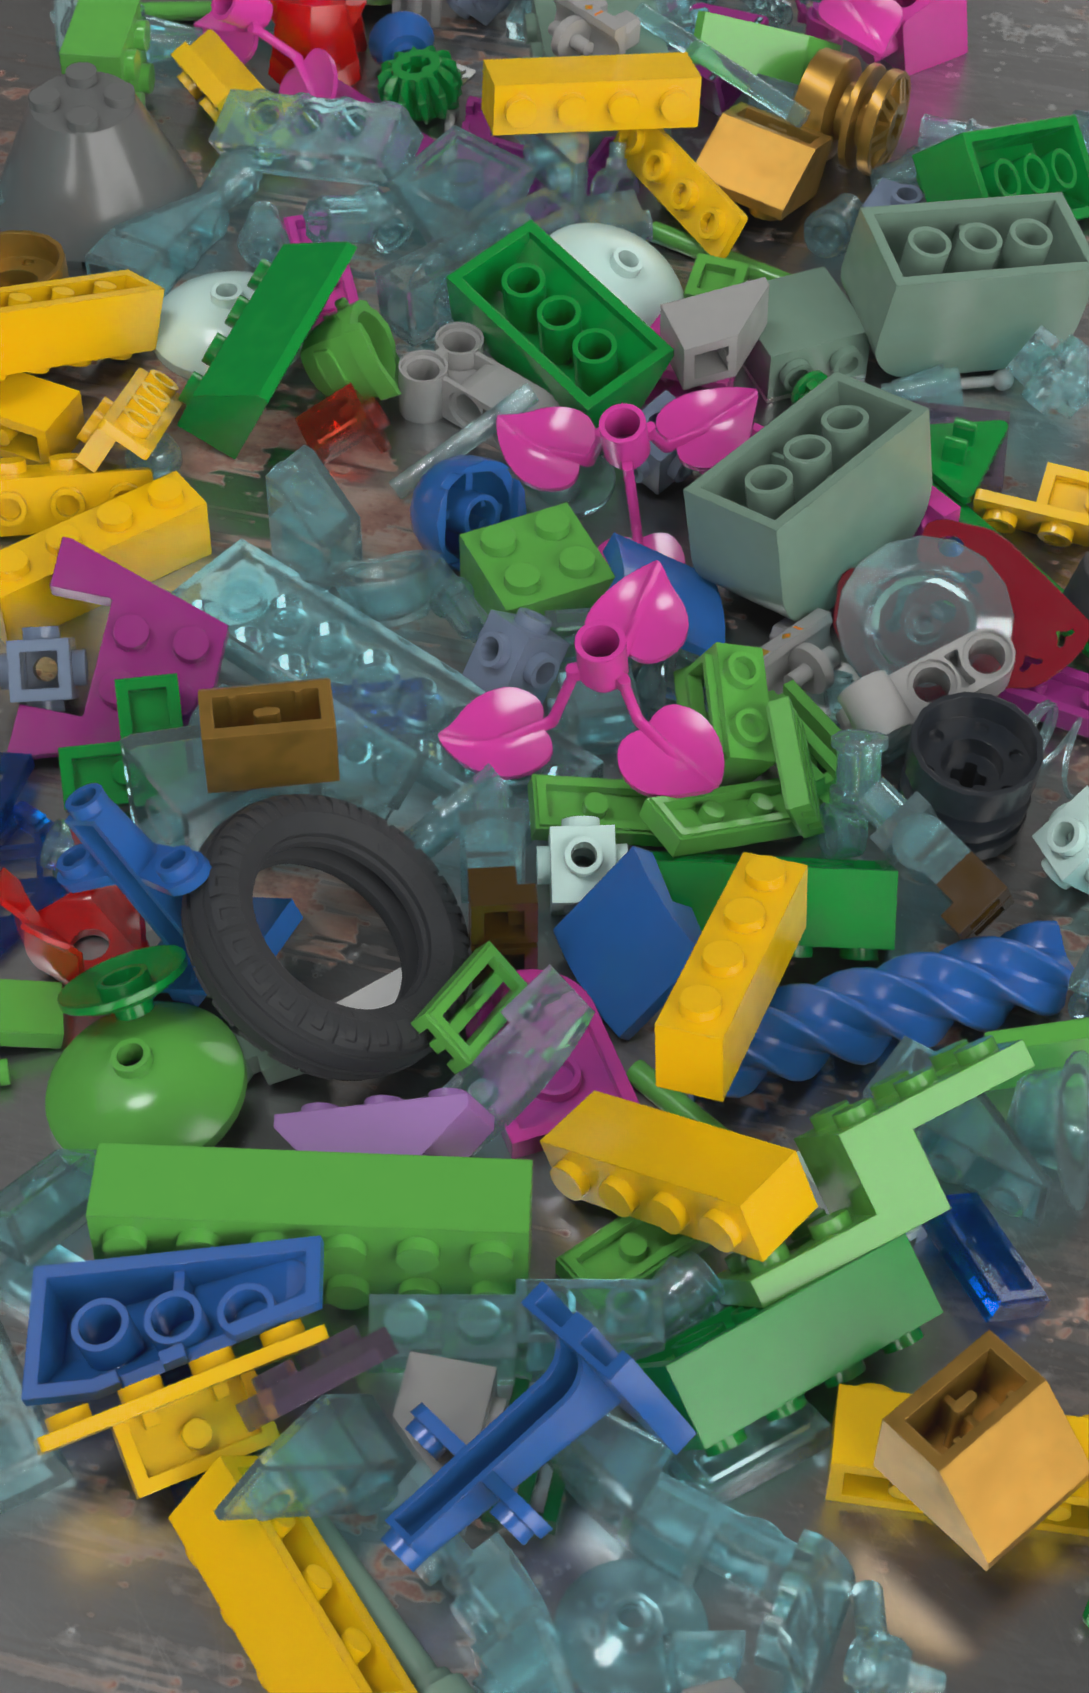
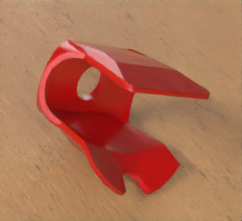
(320, 24)
(54, 930)

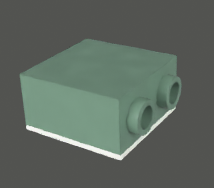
(806, 331)

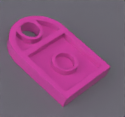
(588, 1068)

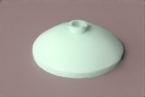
(623, 265)
(194, 316)

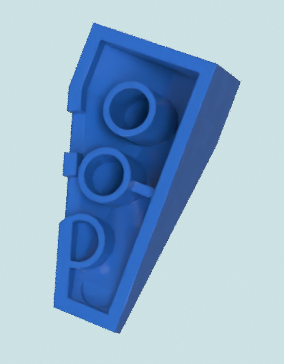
(145, 1314)

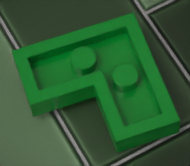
(142, 706)

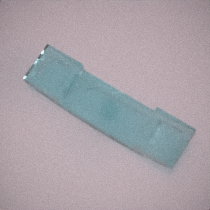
(529, 1051)

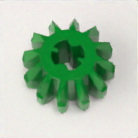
(422, 82)

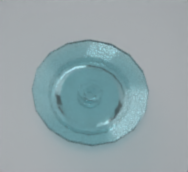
(916, 600)

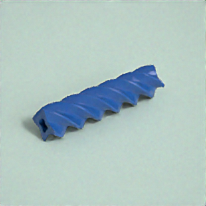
(910, 996)

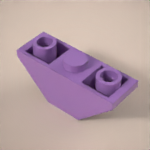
(437, 1125)

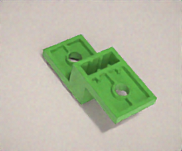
(872, 1169)

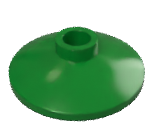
(124, 983)

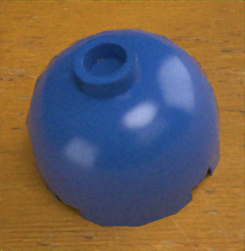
(460, 498)

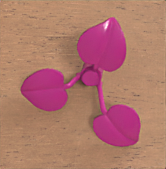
(860, 22)
(241, 24)
(554, 442)
(668, 756)

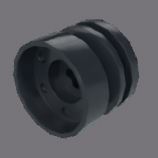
(975, 767)

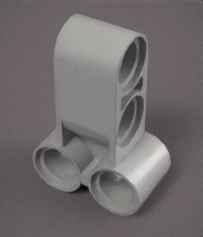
(458, 380)
(890, 703)

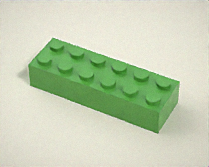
(382, 1216)

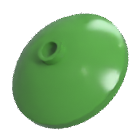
(176, 1095)

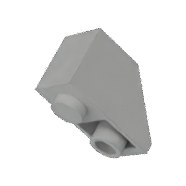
(714, 331)
(457, 1393)

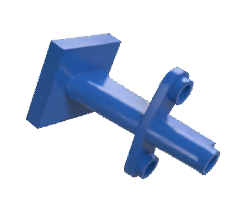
(151, 878)
(569, 1398)

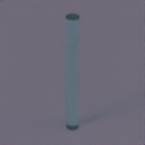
(722, 66)

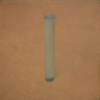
(464, 440)

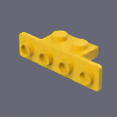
(212, 71)
(683, 189)
(133, 420)
(54, 492)
(1057, 516)
(186, 1425)

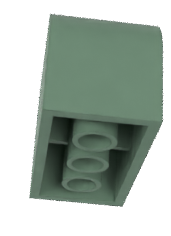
(965, 279)
(812, 496)

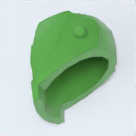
(352, 348)

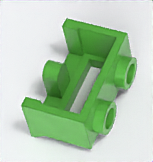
(736, 706)

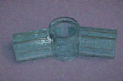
(360, 219)

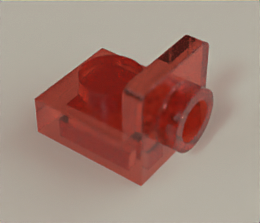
(342, 423)

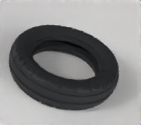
(255, 988)

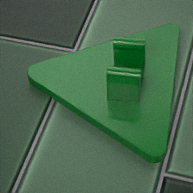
(964, 453)

